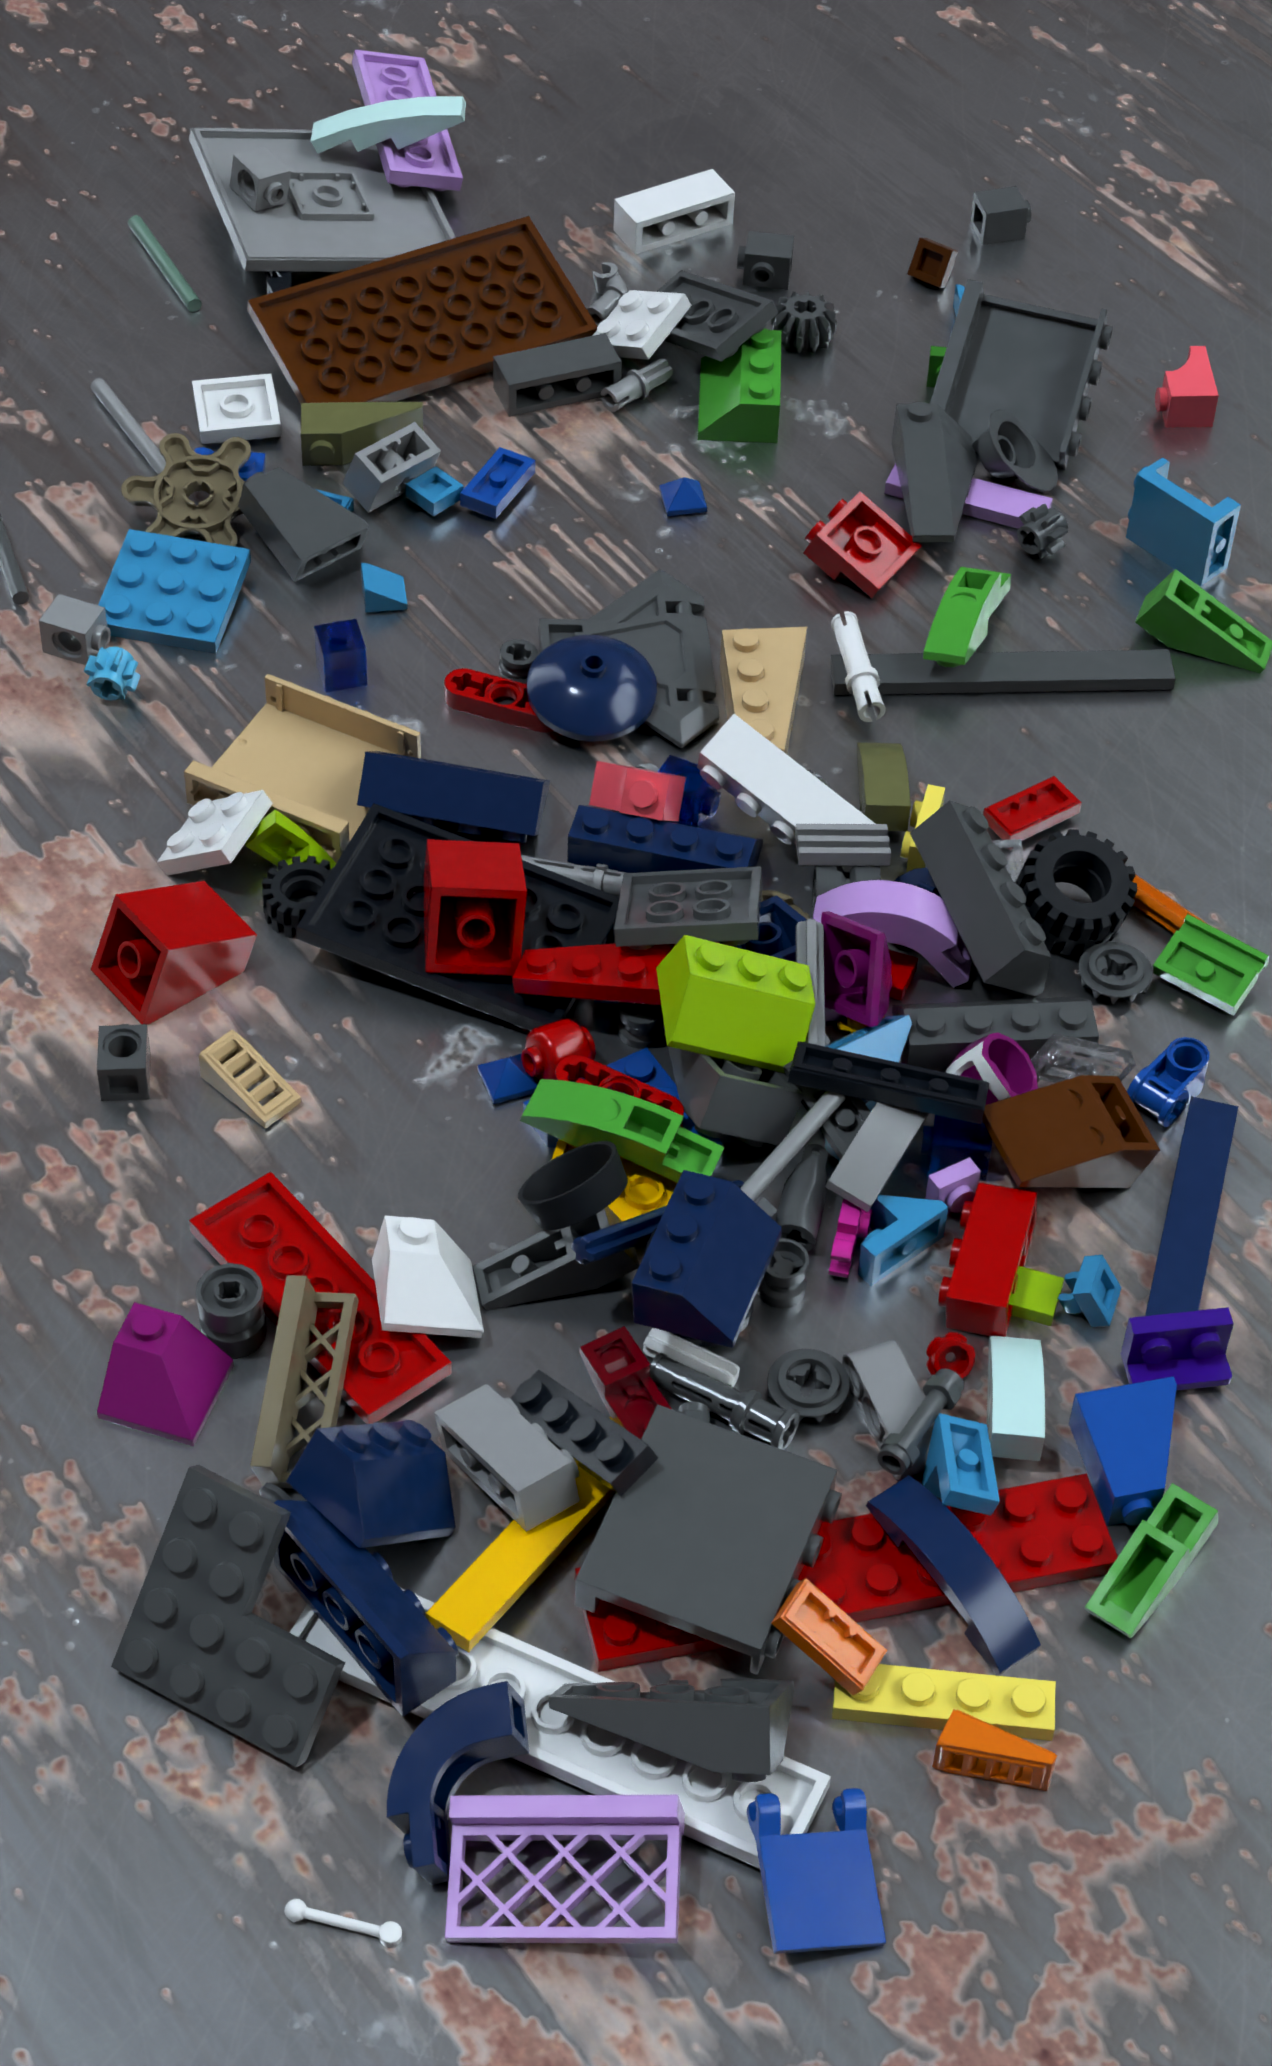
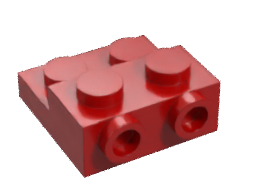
(860, 544)

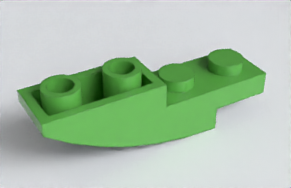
(964, 615)
(637, 1127)

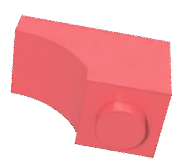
(1189, 393)
(637, 791)

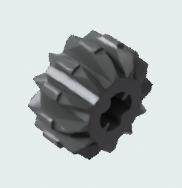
(805, 322)

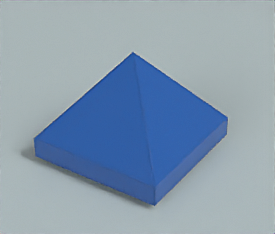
(683, 497)
(506, 1079)

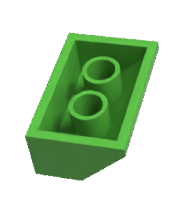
(742, 392)

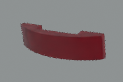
(623, 1379)

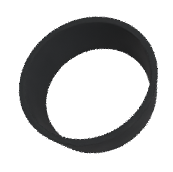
(574, 1185)

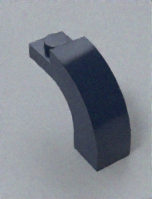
(438, 1757)

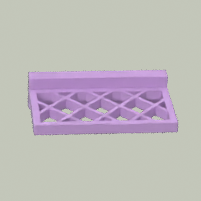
(564, 1819)

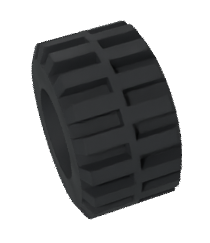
(1092, 868)

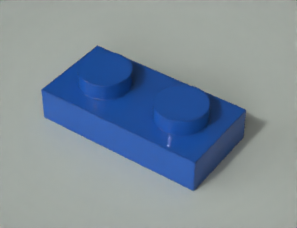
(497, 482)

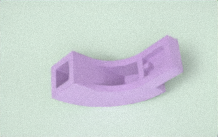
(907, 918)

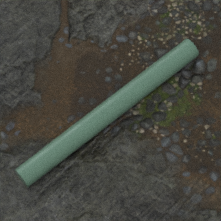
(164, 263)

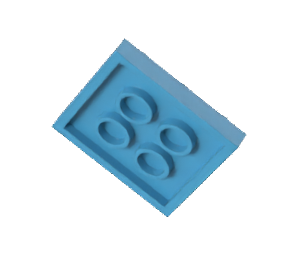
(173, 590)

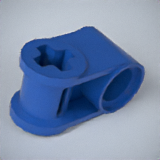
(1171, 1080)

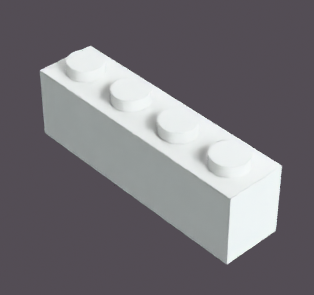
(771, 782)

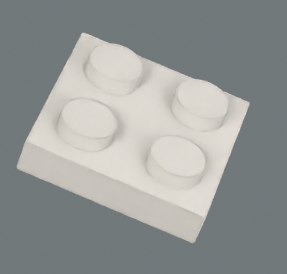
(643, 321)
(236, 408)
(214, 832)

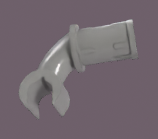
(611, 288)

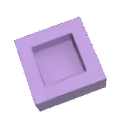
(954, 1184)

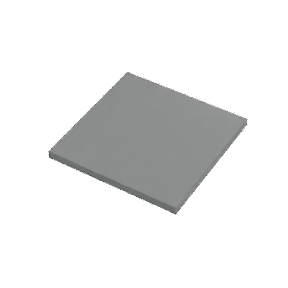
(335, 210)

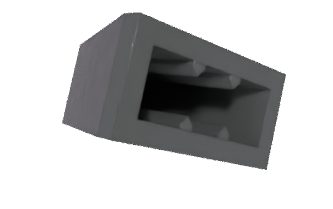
(300, 522)

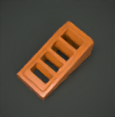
(991, 1754)

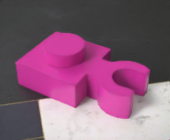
(852, 1223)

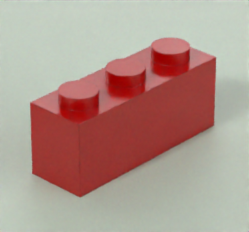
(987, 1259)

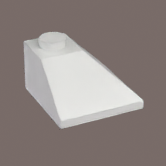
(424, 1280)

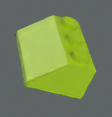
(734, 1003)

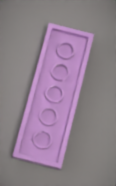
(425, 162)

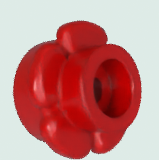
(952, 1342)

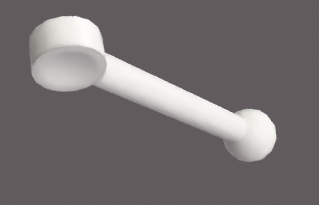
(389, 1933)

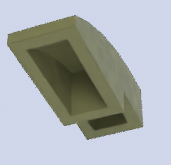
(884, 784)

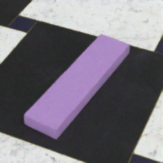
(987, 500)

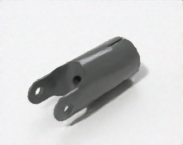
(804, 1198)

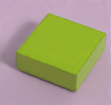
(1036, 1295)

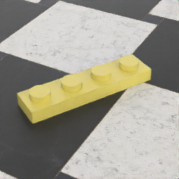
(929, 1695)

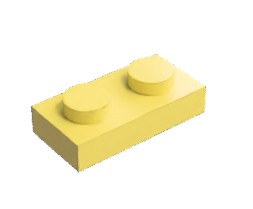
(921, 811)

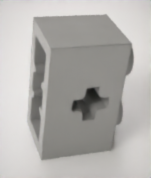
(386, 466)

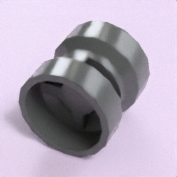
(785, 1276)

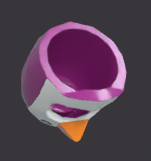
(1000, 1063)

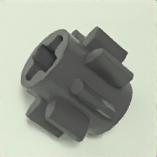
(1042, 531)

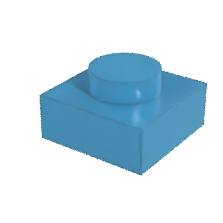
(434, 490)

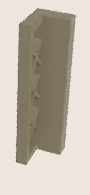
(287, 1375)

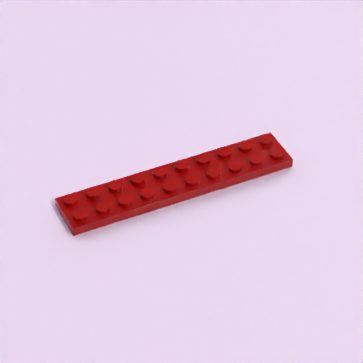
(1034, 1537)

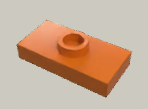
(829, 1636)

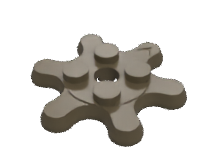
(189, 473)

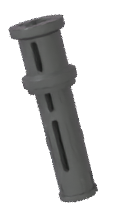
(743, 1410)

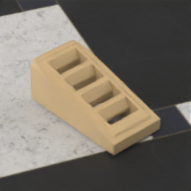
(228, 1057)

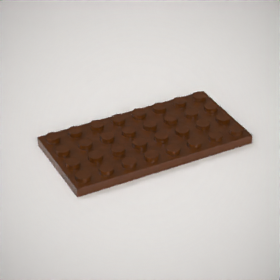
(421, 317)

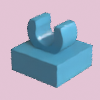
(1093, 1291)

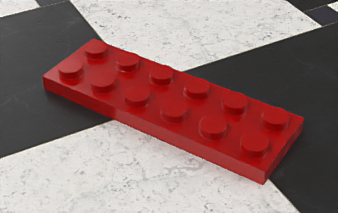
(279, 1237)

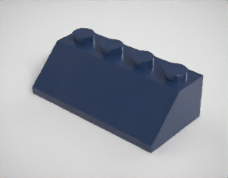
(454, 794)
(653, 845)
(365, 1609)

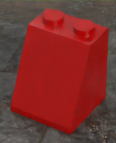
(473, 907)
(170, 947)

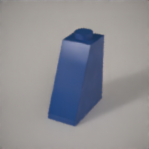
(1126, 1445)

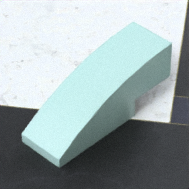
(1016, 1398)

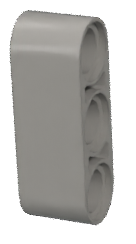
(886, 1394)

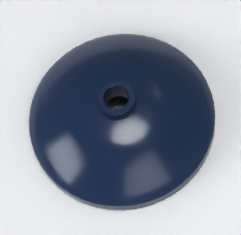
(591, 688)

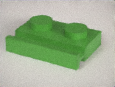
(1210, 964)

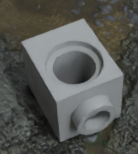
(260, 178)
(74, 629)

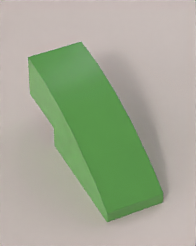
(1153, 1561)

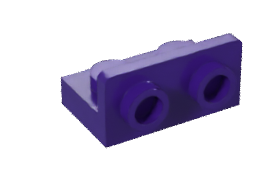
(1181, 1346)

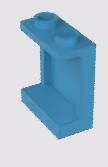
(1180, 526)

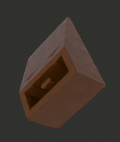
(1072, 1135)

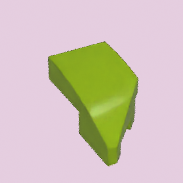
(281, 839)

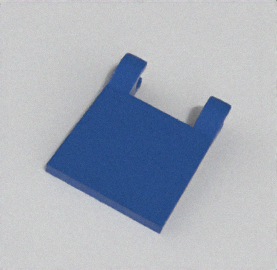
(818, 1883)

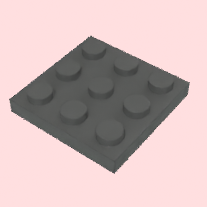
(694, 903)

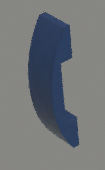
(960, 1569)

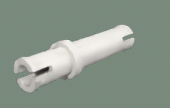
(861, 678)

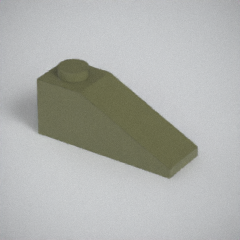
(340, 429)

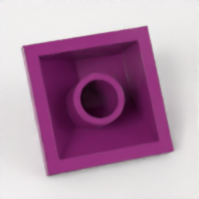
(856, 969)
(162, 1376)

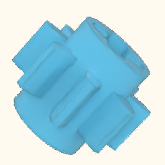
(112, 673)

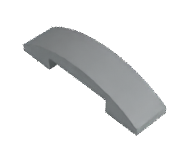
(875, 1153)

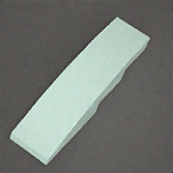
(401, 120)

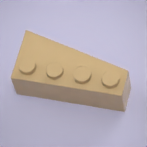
(763, 678)

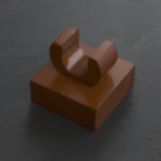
(932, 262)

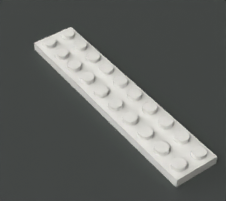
(598, 1758)

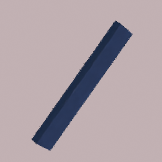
(1192, 1208)

